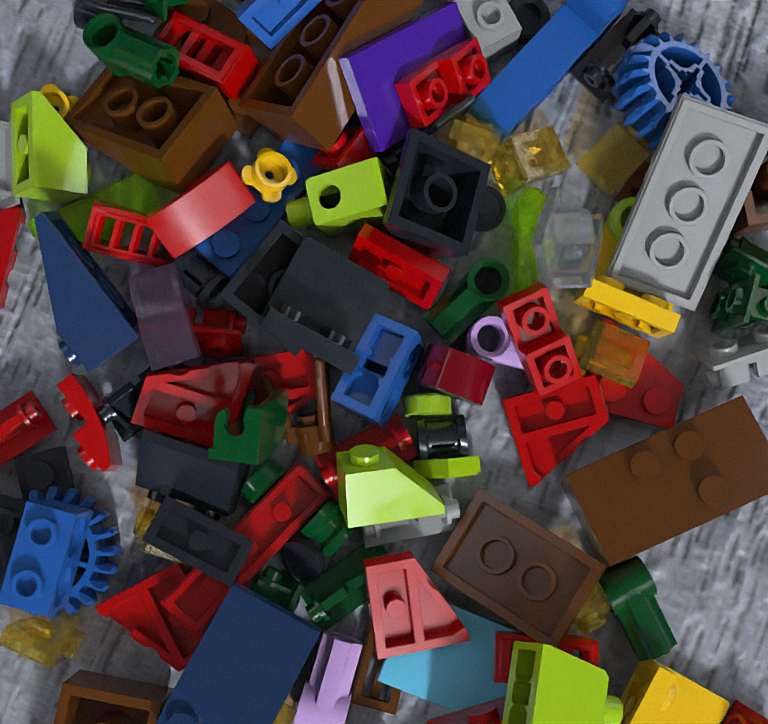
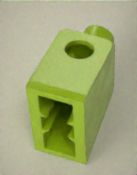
(362, 193)
(557, 689)

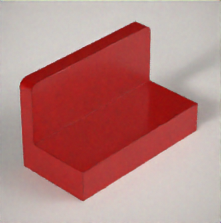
(406, 270)

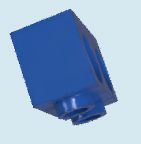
(385, 367)
(45, 556)

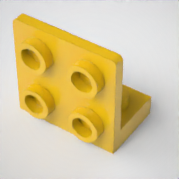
(623, 304)
(667, 697)

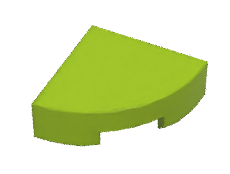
(448, 467)

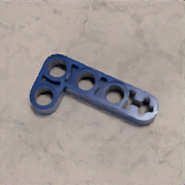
(545, 62)

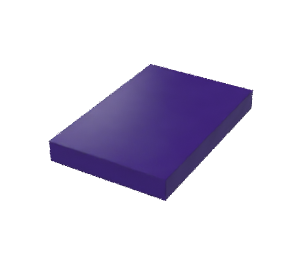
(386, 60)

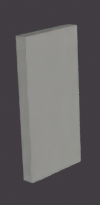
(688, 201)

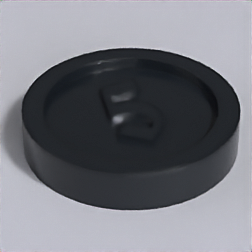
(491, 210)
(302, 559)

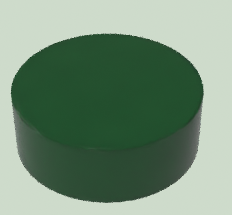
(262, 480)

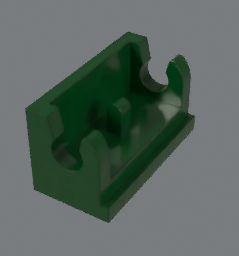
(256, 433)

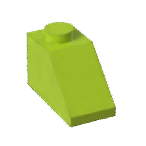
(46, 153)
(382, 488)

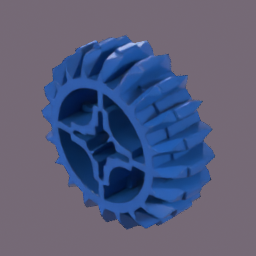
(656, 74)
(95, 558)

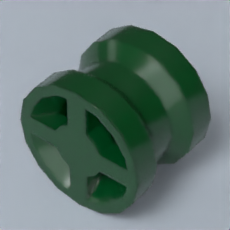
(328, 527)

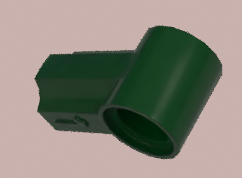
(130, 51)
(464, 302)
(637, 610)

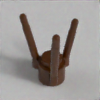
(314, 429)

